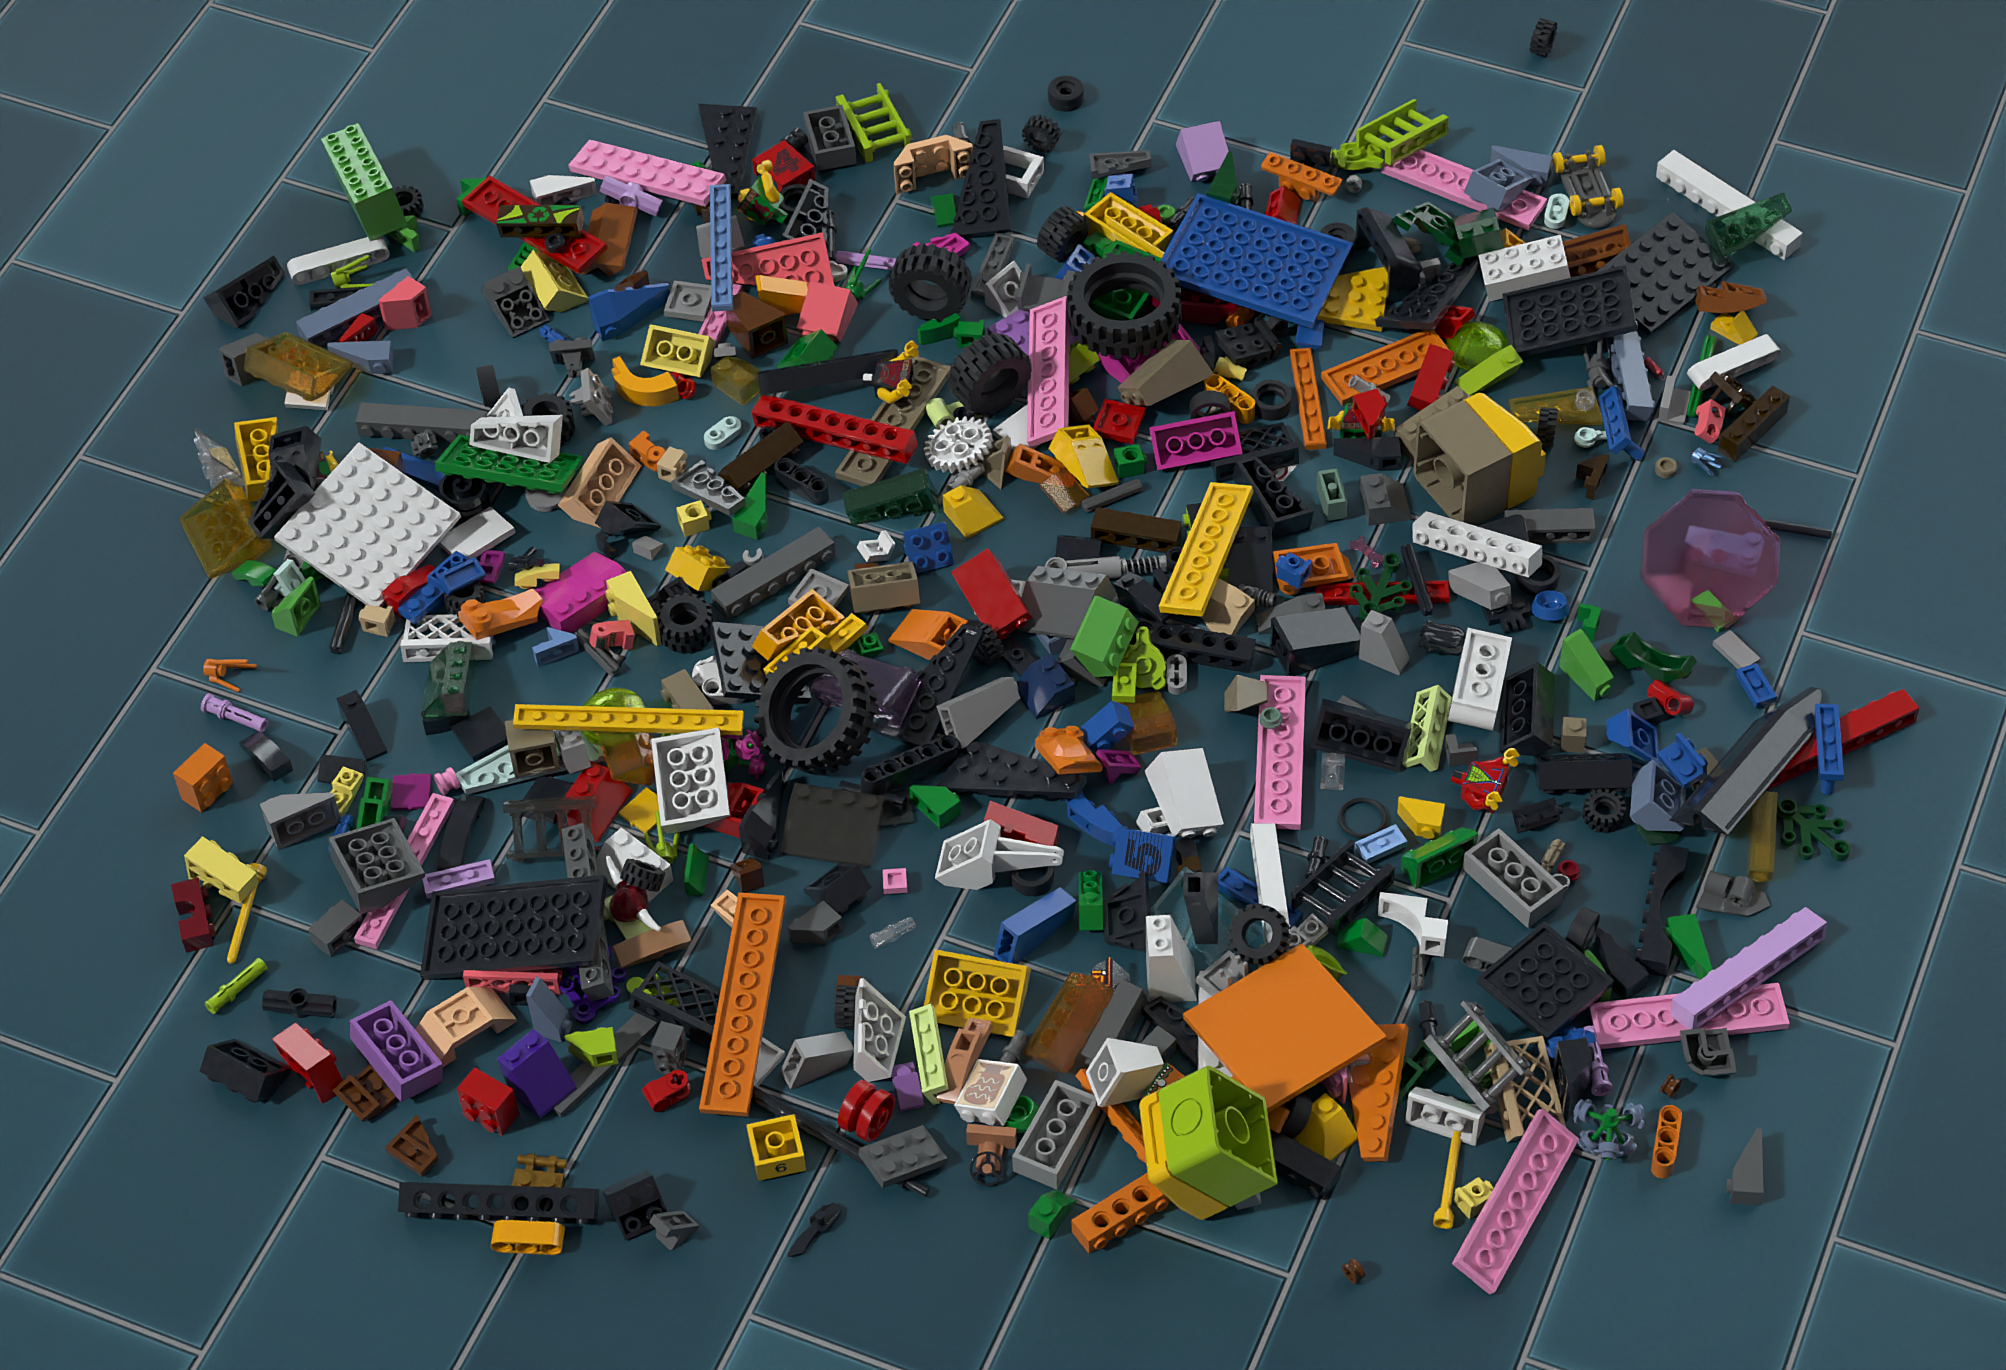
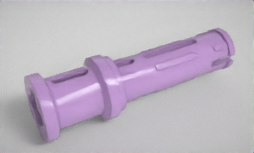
(226, 710)
(1600, 1070)

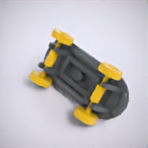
(1587, 187)

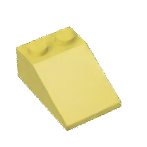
(630, 604)

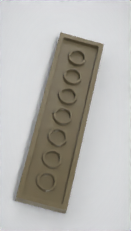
(926, 385)

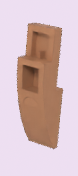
(963, 1056)

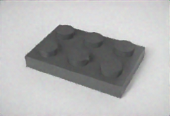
(902, 1156)

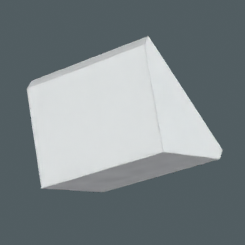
(1001, 290)

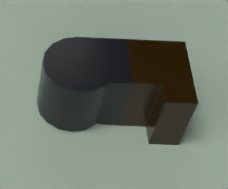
(1187, 855)

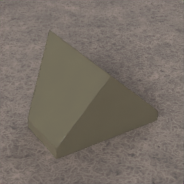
(997, 460)
(1245, 693)

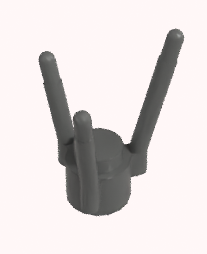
(1598, 359)
(1598, 378)
(267, 597)

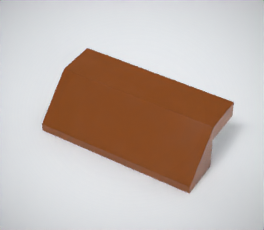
(615, 227)
(1594, 250)

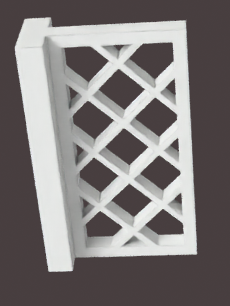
(427, 647)

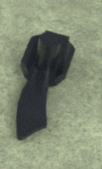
(819, 1222)

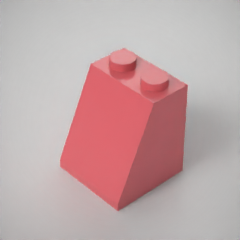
(827, 309)

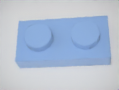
(1381, 844)

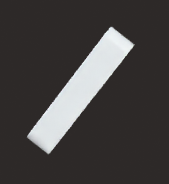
(323, 262)
(1734, 361)

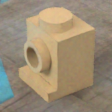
(672, 464)
(377, 619)

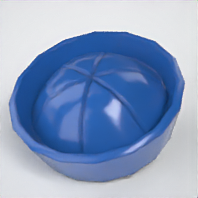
(1550, 606)

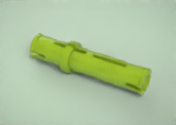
(228, 992)

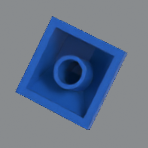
(1634, 735)

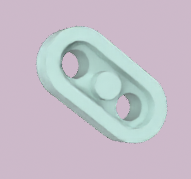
(1556, 211)
(724, 432)

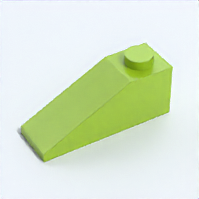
(1490, 371)

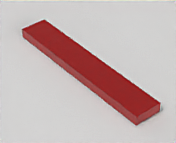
(1339, 593)

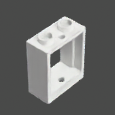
(1034, 166)

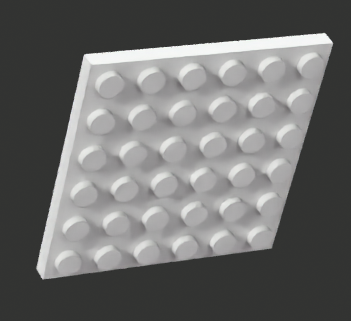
(367, 525)

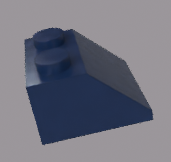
(1045, 686)

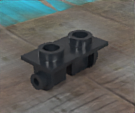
(1536, 814)

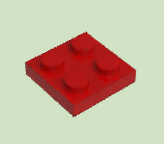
(1119, 421)

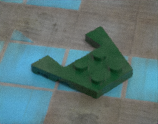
(1436, 223)

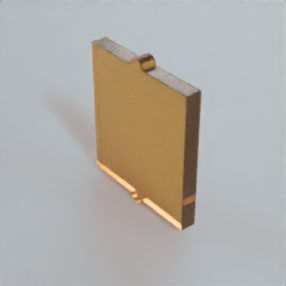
(1064, 490)

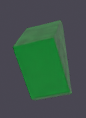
(943, 209)
(1363, 937)

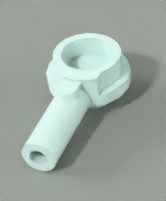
(1586, 437)

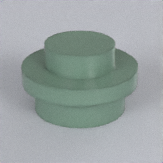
(1270, 718)

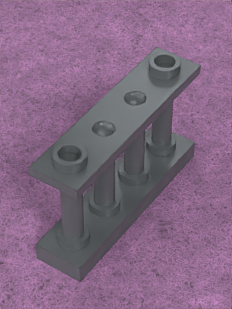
(1456, 1062)

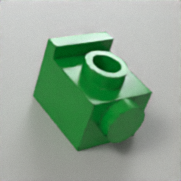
(968, 332)

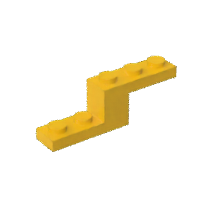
(836, 641)

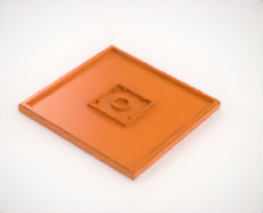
(1284, 1027)

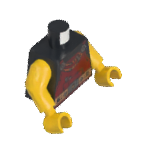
(894, 377)

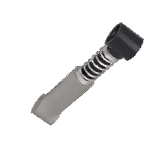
(1115, 567)

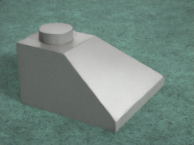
(703, 235)

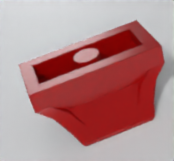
(1454, 320)

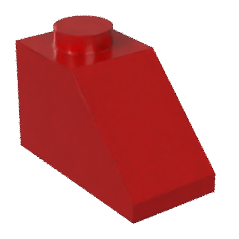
(1369, 410)

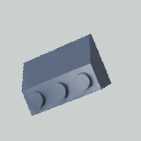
(1656, 798)

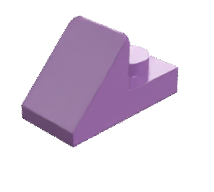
(907, 1087)

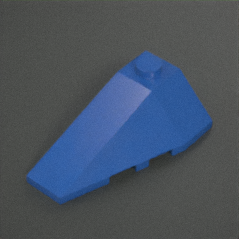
(618, 311)

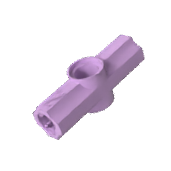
(631, 195)

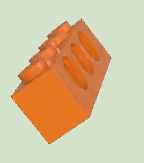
(1106, 1212)

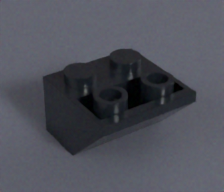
(634, 1203)

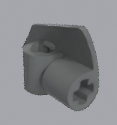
(1731, 896)

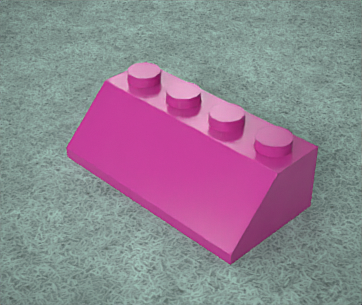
(1195, 440)

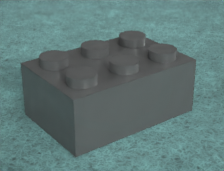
(829, 137)

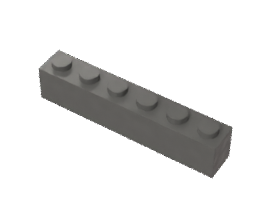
(408, 421)
(773, 573)

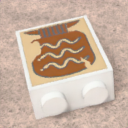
(990, 1092)

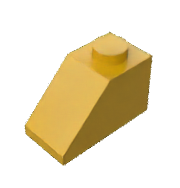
(1422, 816)

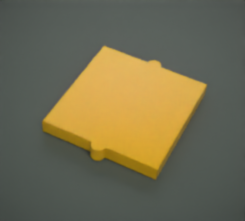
(642, 811)

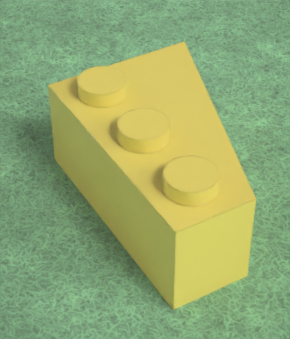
(220, 870)

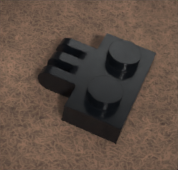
(1509, 614)

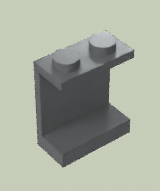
(1040, 290)

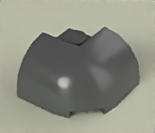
(1708, 1051)

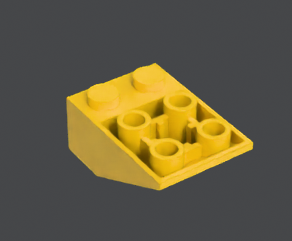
(1084, 456)

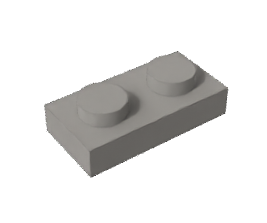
(724, 349)

